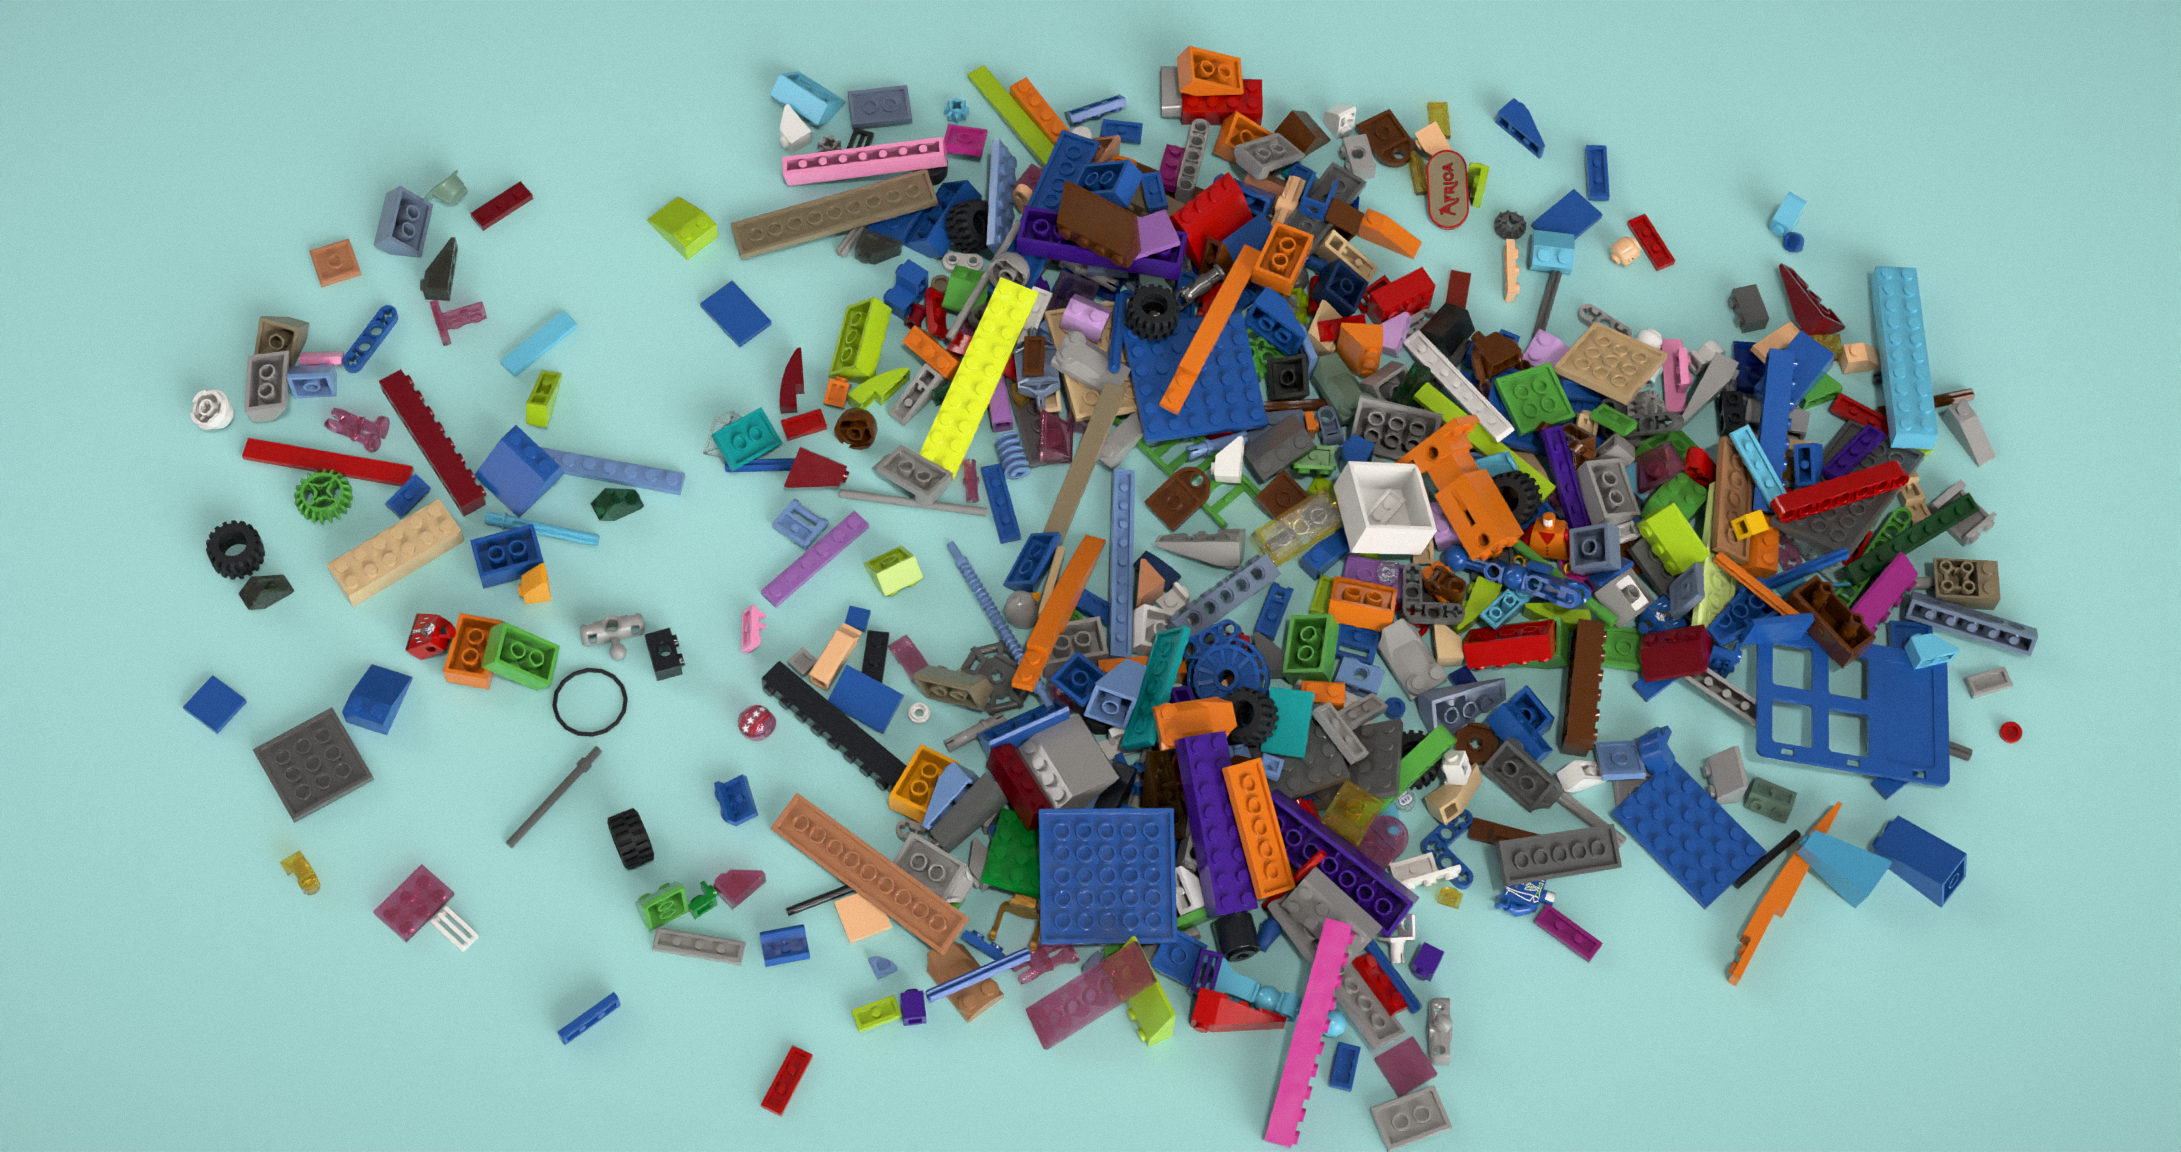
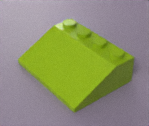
(1151, 1011)

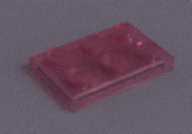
(413, 903)

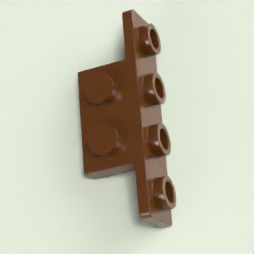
(1492, 832)

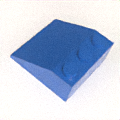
(518, 471)

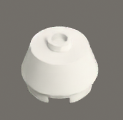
(211, 410)

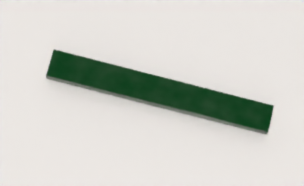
(1910, 539)

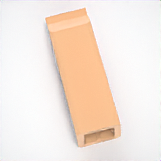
(834, 656)

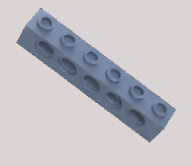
(1265, 572)
(1971, 623)

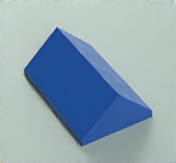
(1033, 562)

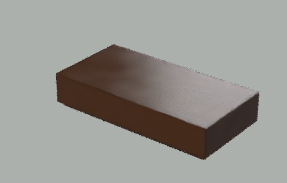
(1034, 356)

